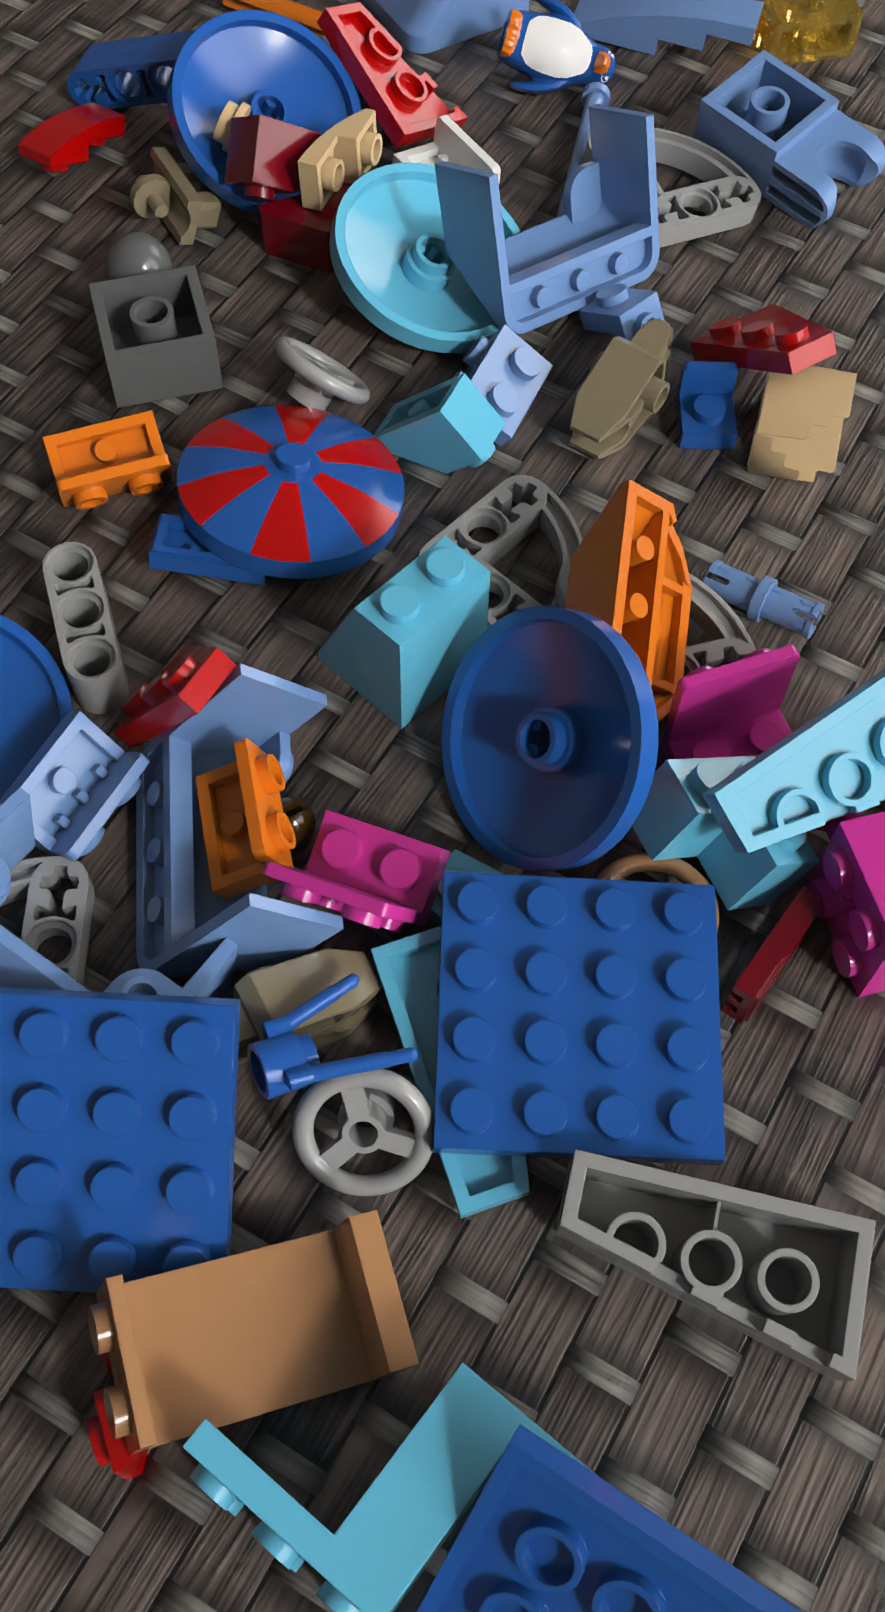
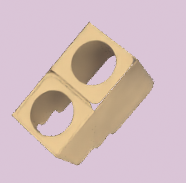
(801, 423)

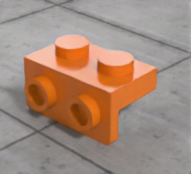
(108, 460)
(244, 820)

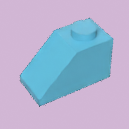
(443, 427)

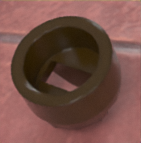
(302, 820)

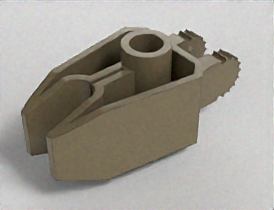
(622, 390)
(280, 988)

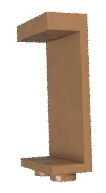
(250, 1333)

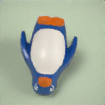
(552, 50)

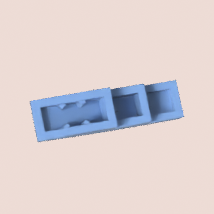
(644, 23)

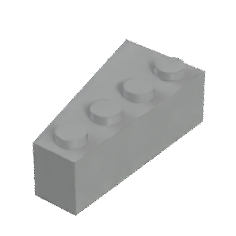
(741, 1256)

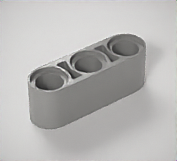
(85, 628)

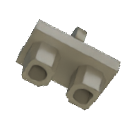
(175, 197)

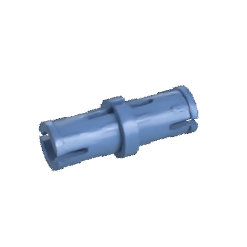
(764, 599)

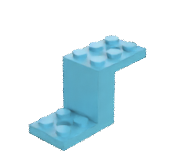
(402, 1513)

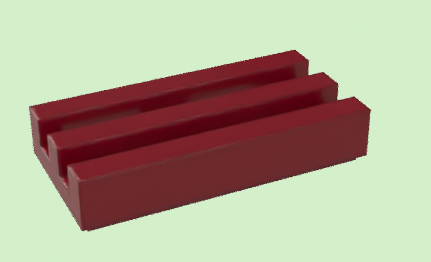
(773, 955)

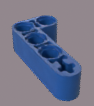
(126, 71)

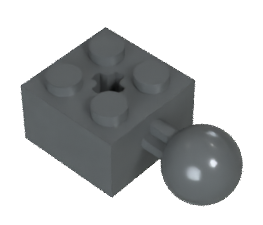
(153, 324)

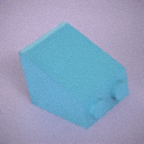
(412, 632)

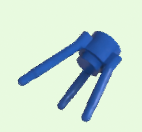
(292, 1061)

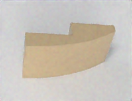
(339, 157)

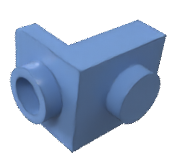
(621, 310)

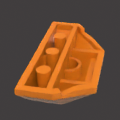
(637, 582)

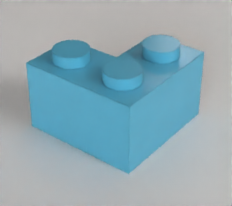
(681, 825)

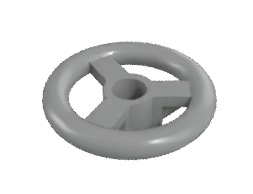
(318, 376)
(365, 1099)

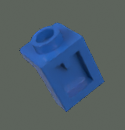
(706, 405)

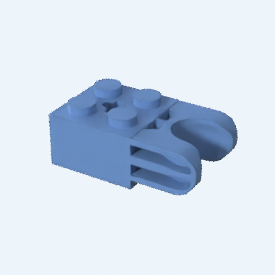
(788, 138)

